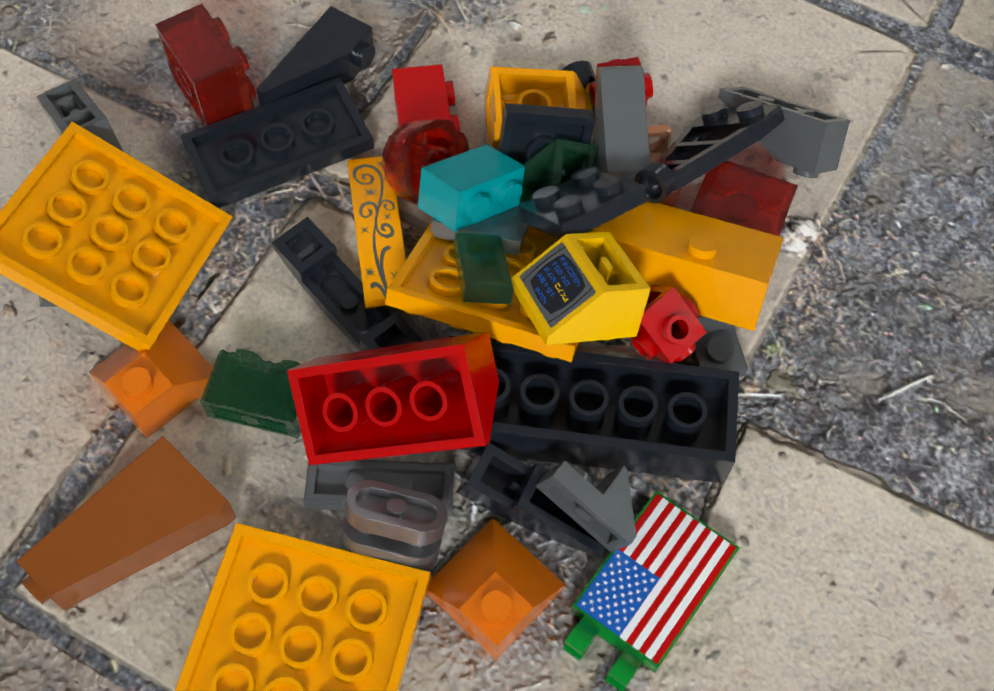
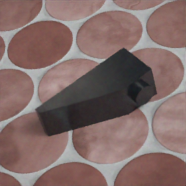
(330, 49)

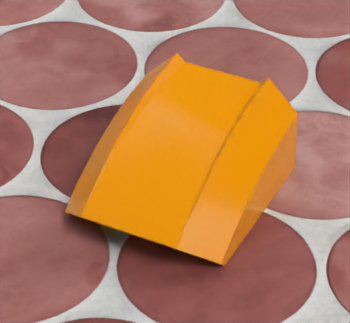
(528, 87)

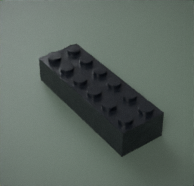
(616, 413)

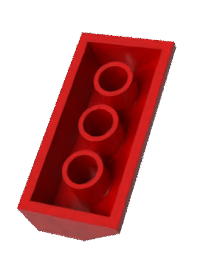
(397, 399)

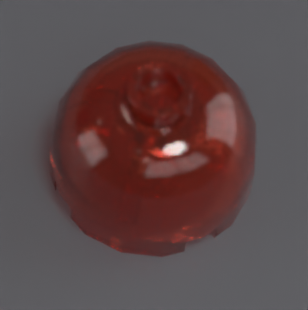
(415, 146)

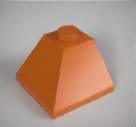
(154, 382)
(494, 588)

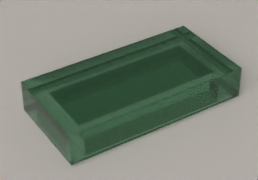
(482, 268)

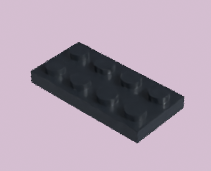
(277, 142)

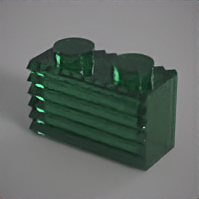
(252, 393)

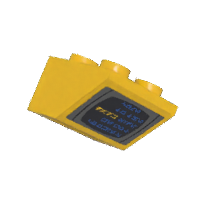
(582, 290)

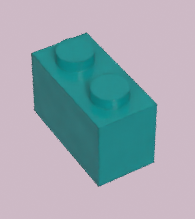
(470, 187)

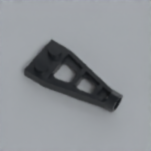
(706, 144)

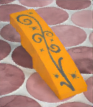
(376, 228)

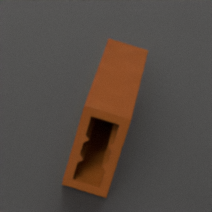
(126, 526)

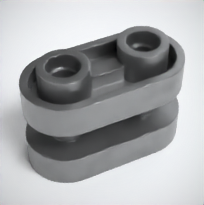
(393, 524)

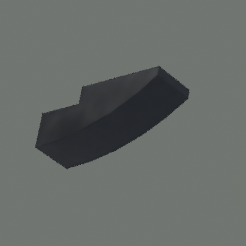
(510, 491)

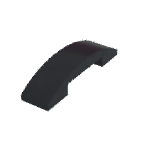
(338, 290)

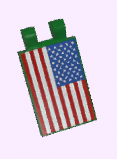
(649, 589)

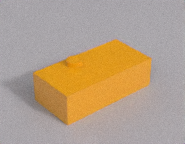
(706, 259)

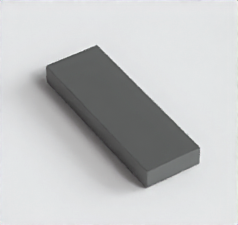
(330, 482)

